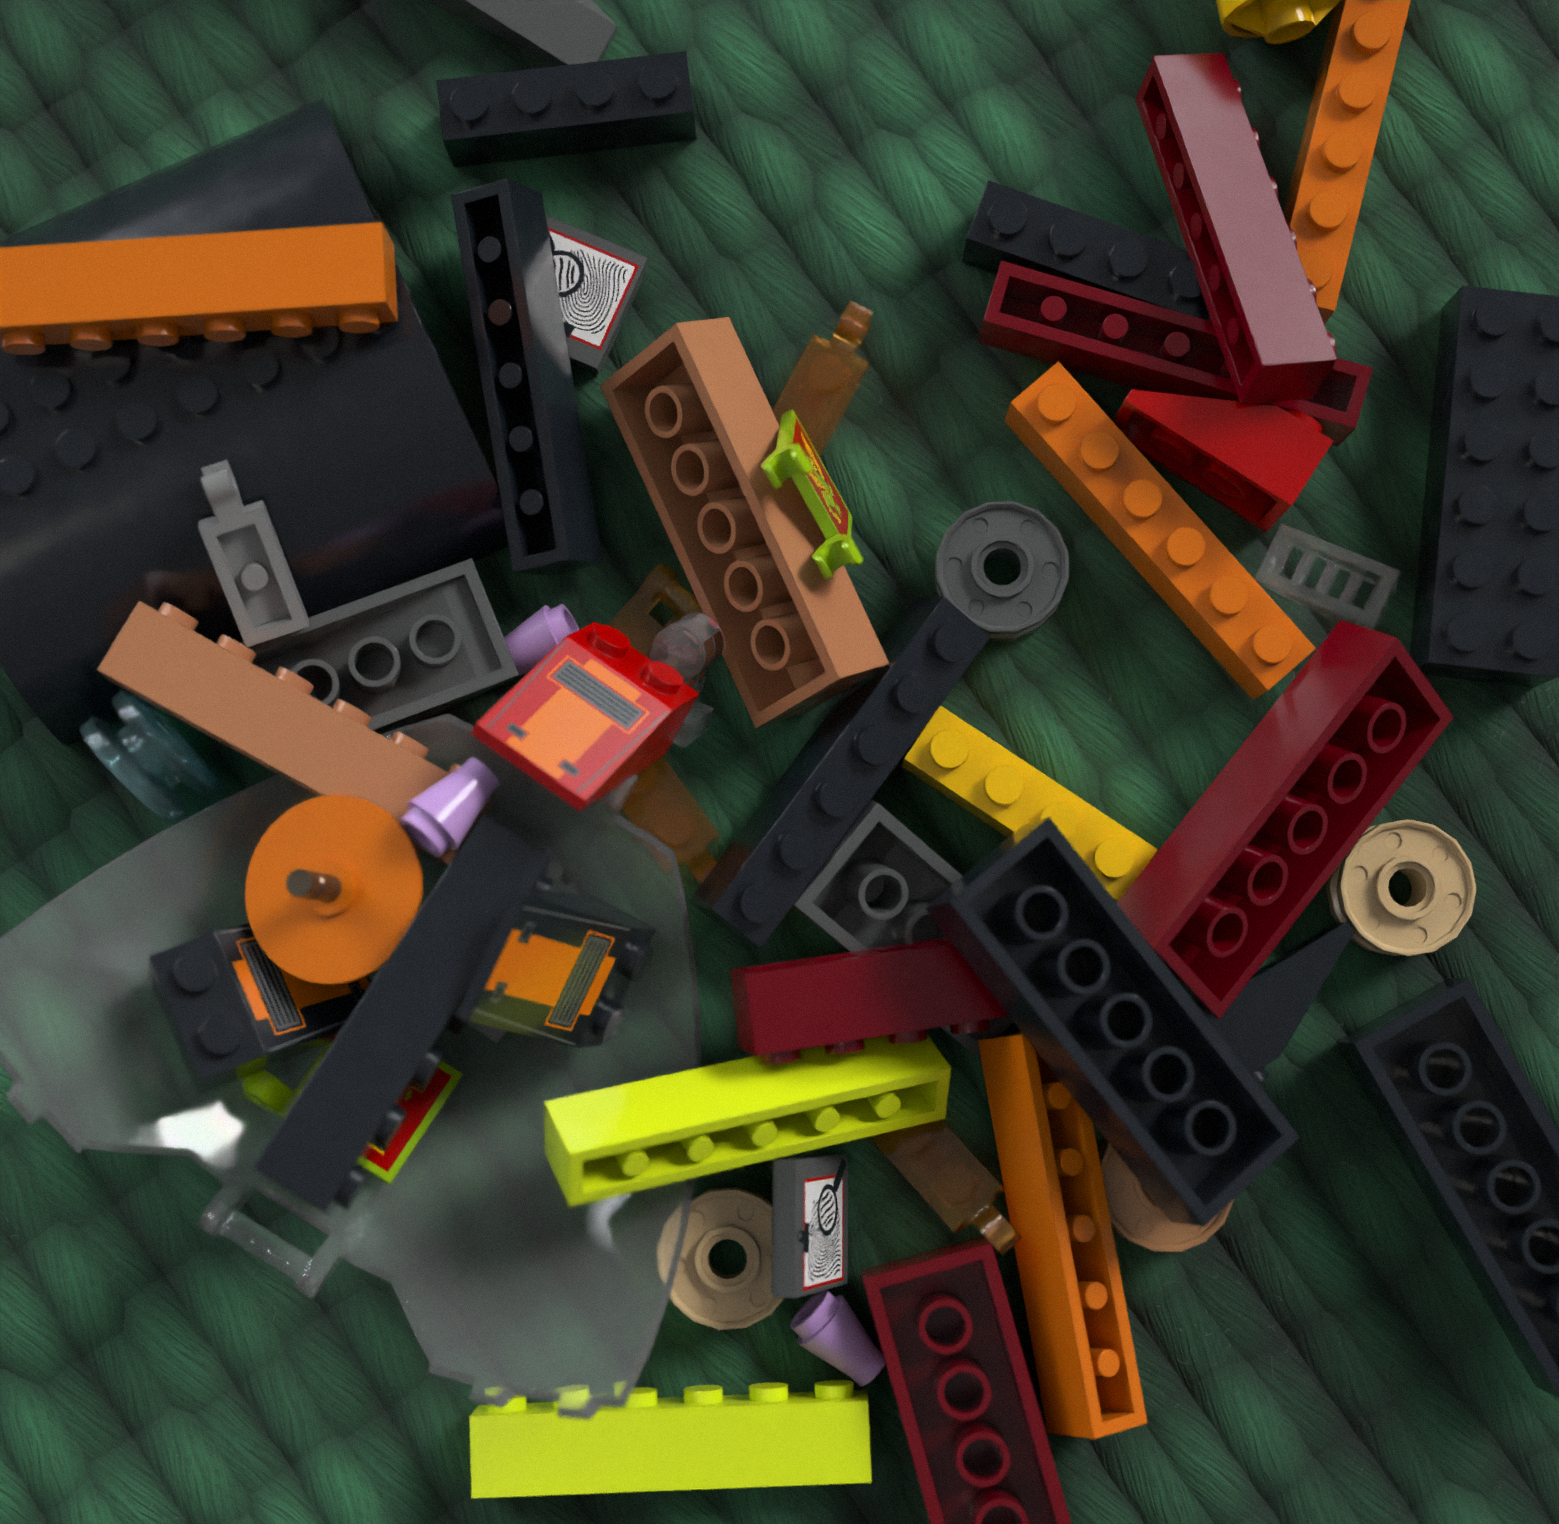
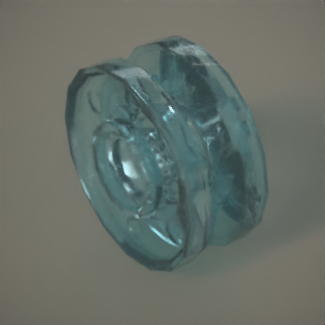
(149, 756)

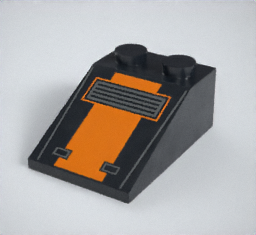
(559, 968)
(240, 1010)

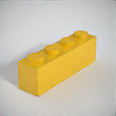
(1013, 794)

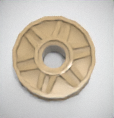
(1439, 881)
(720, 1298)

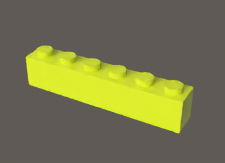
(738, 1115)
(674, 1442)

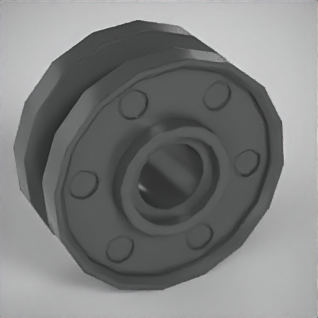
(1008, 533)

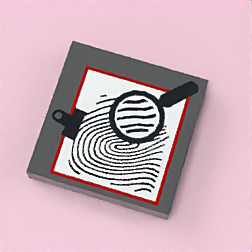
(594, 290)
(809, 1224)

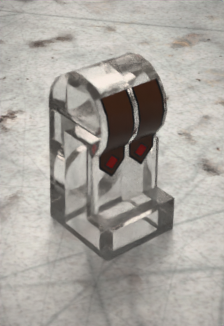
(690, 648)

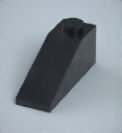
(1277, 999)

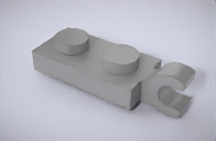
(249, 561)

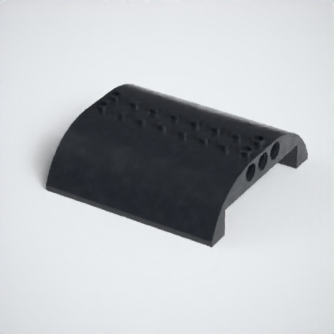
(332, 429)

